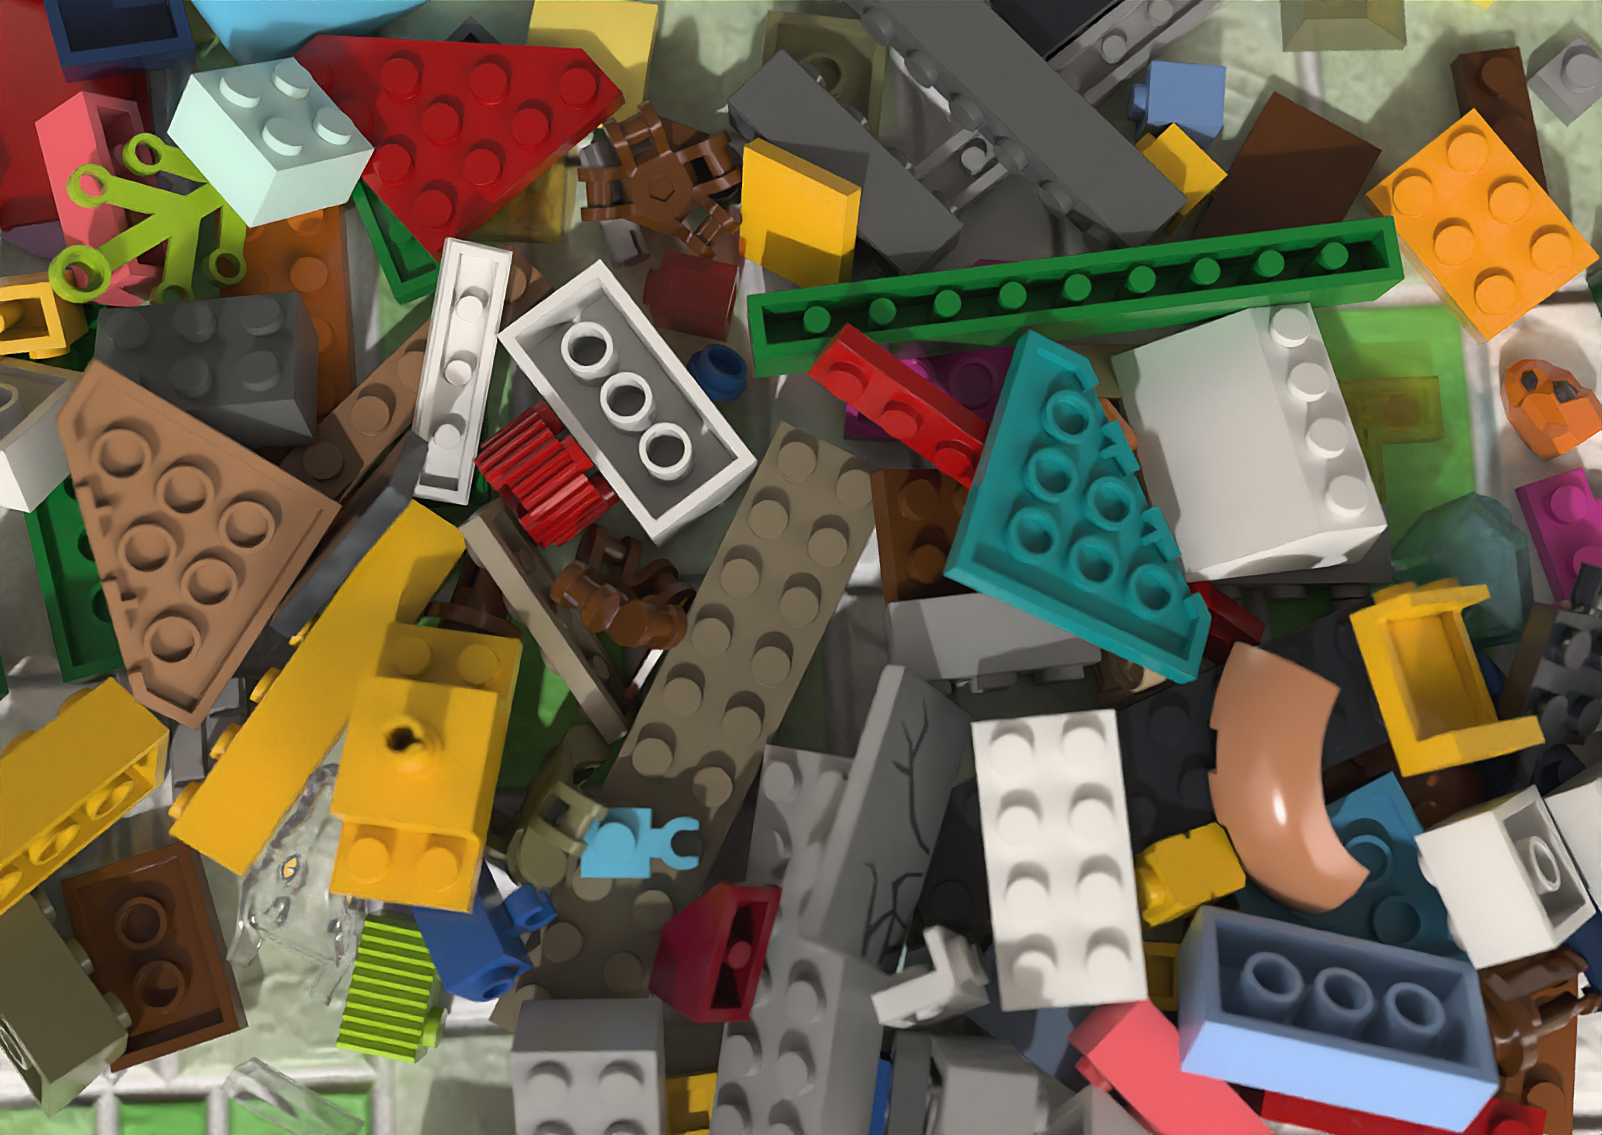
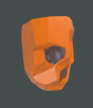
(1549, 407)

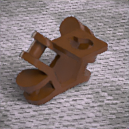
(660, 182)
(631, 607)

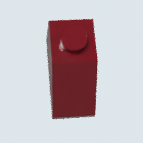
(716, 952)

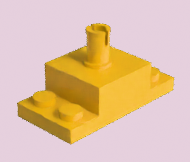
(423, 766)

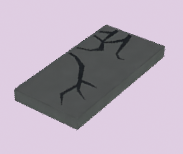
(887, 823)

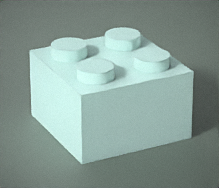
(269, 140)

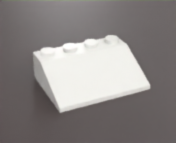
(1249, 446)

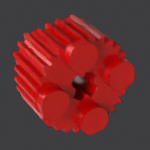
(544, 477)

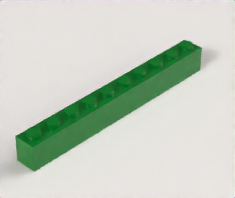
(1079, 293)

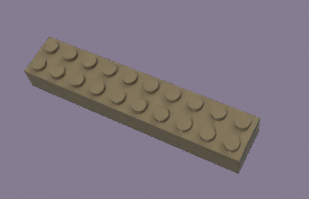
(710, 714)

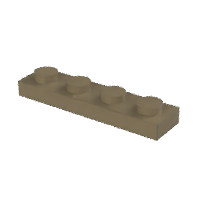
(566, 646)

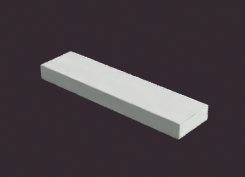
(459, 366)

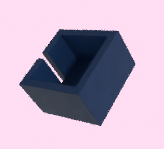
(119, 36)

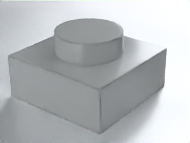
(1570, 81)

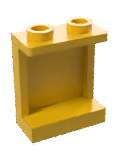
(1432, 680)

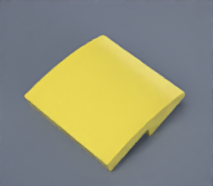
(613, 34)

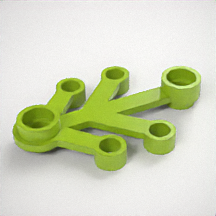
(172, 218)

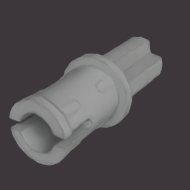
(622, 236)

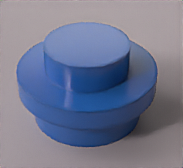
(719, 372)

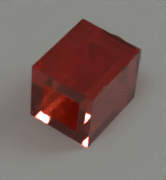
(692, 295)

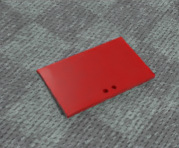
(29, 90)

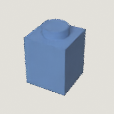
(1180, 95)

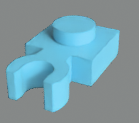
(627, 843)

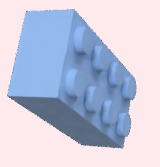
(1333, 1019)

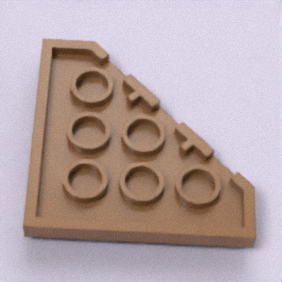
(185, 536)

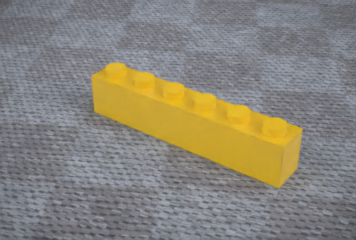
(311, 700)

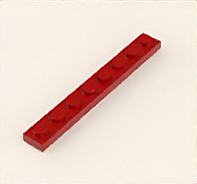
(954, 441)

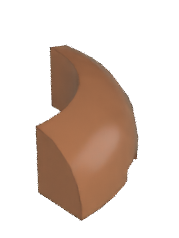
(1270, 781)

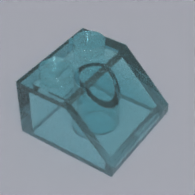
(1478, 546)

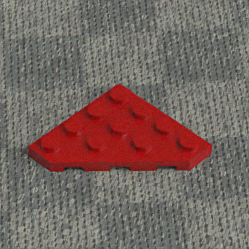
(458, 121)

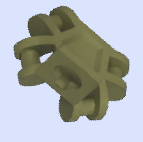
(531, 839)

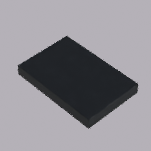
(353, 533)

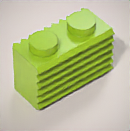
(392, 992)

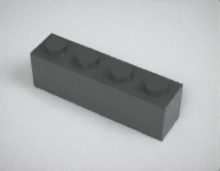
(899, 220)

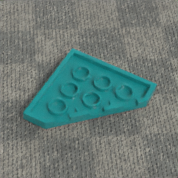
(1066, 525)

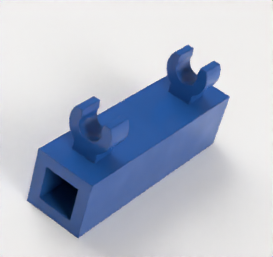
(483, 949)

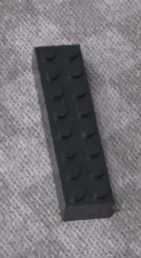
(1165, 763)

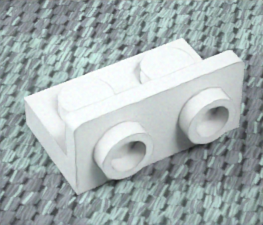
(927, 997)

